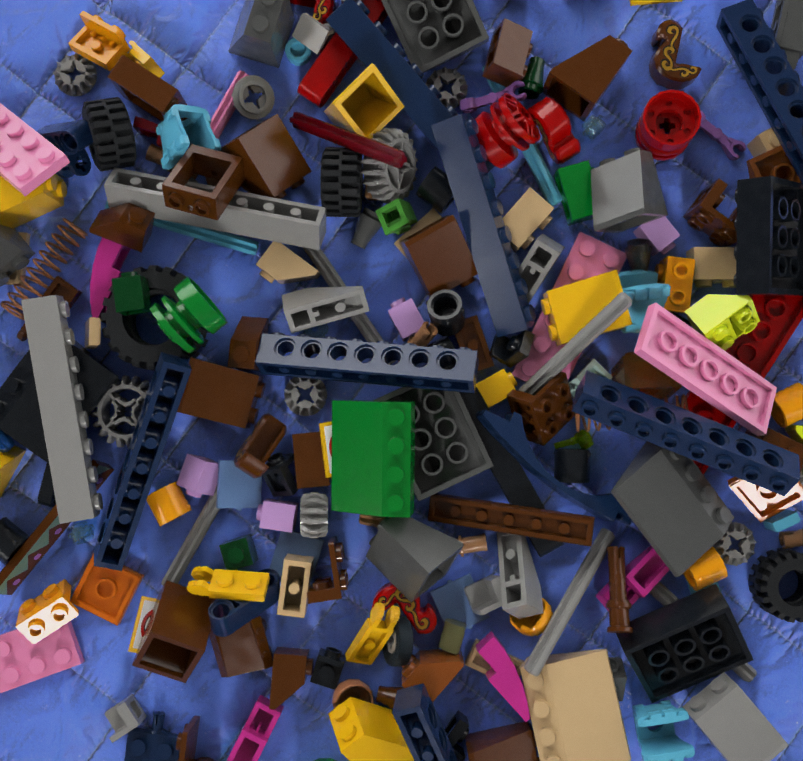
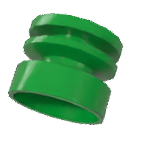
(188, 315)

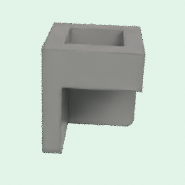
(313, 33)
(484, 595)
(125, 717)

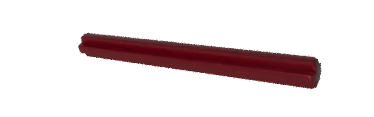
(349, 140)

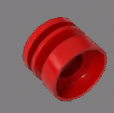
(677, 115)
(506, 130)

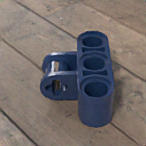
(71, 140)
(230, 615)

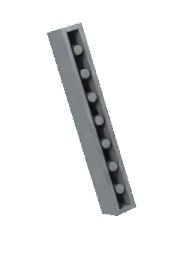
(245, 215)
(61, 408)

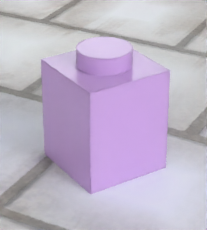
(660, 235)
(405, 317)
(198, 476)
(277, 515)

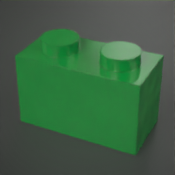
(576, 191)

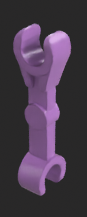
(470, 104)
(726, 142)

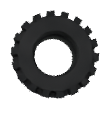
(111, 133)
(341, 182)
(766, 584)

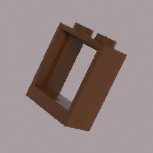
(144, 88)
(208, 163)

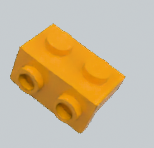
(99, 41)
(679, 274)
(46, 612)

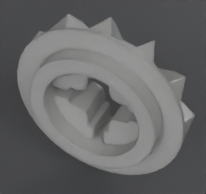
(83, 83)
(458, 90)
(264, 102)
(305, 407)
(746, 546)

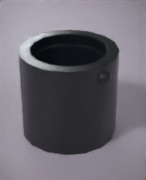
(436, 190)
(446, 312)
(572, 465)
(10, 539)

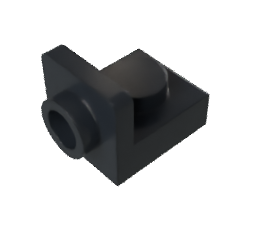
(512, 350)
(279, 476)
(328, 667)
(457, 731)

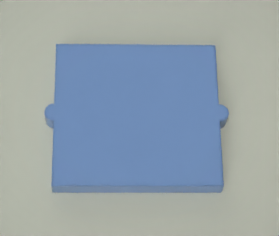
(236, 488)
(295, 544)
(453, 602)

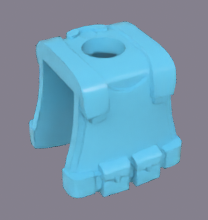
(179, 134)
(643, 291)
(662, 742)

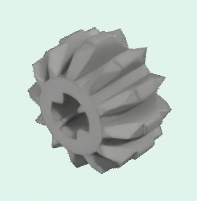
(314, 515)

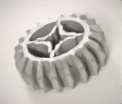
(385, 181)
(110, 424)

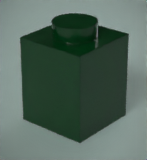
(131, 294)
(238, 552)

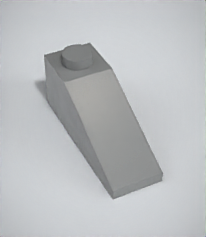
(539, 263)
(322, 305)
(518, 577)

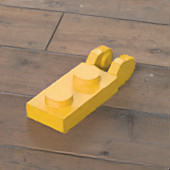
(229, 584)
(373, 635)

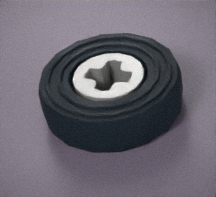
(400, 644)

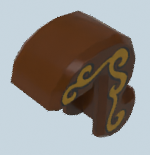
(663, 63)
(260, 446)

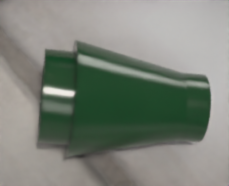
(533, 78)

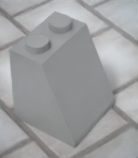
(734, 722)

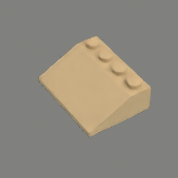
(576, 708)

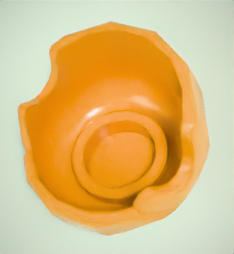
(535, 624)

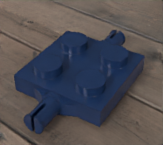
(152, 743)

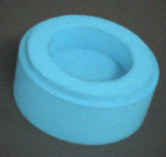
(297, 52)

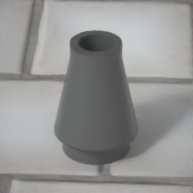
(366, 228)

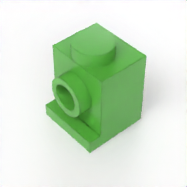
(396, 217)

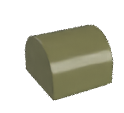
(452, 635)

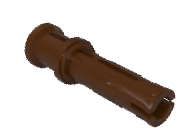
(618, 603)

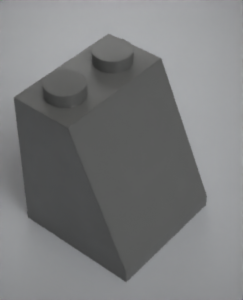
(263, 31)
(626, 192)
(412, 554)

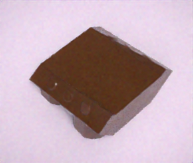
(243, 650)

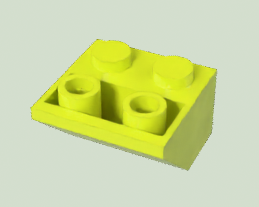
(723, 317)

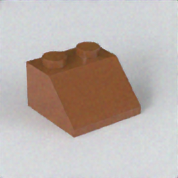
(433, 668)

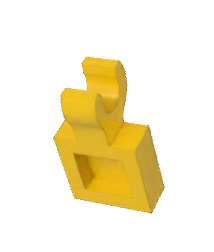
(144, 60)

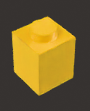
(496, 387)

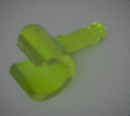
(582, 438)

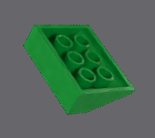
(373, 457)

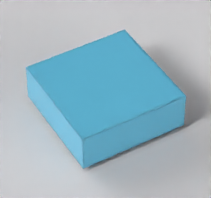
(782, 521)

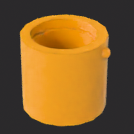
(788, 405)
(168, 503)
(706, 570)

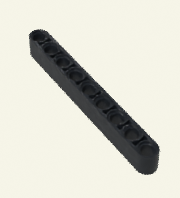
(505, 467)

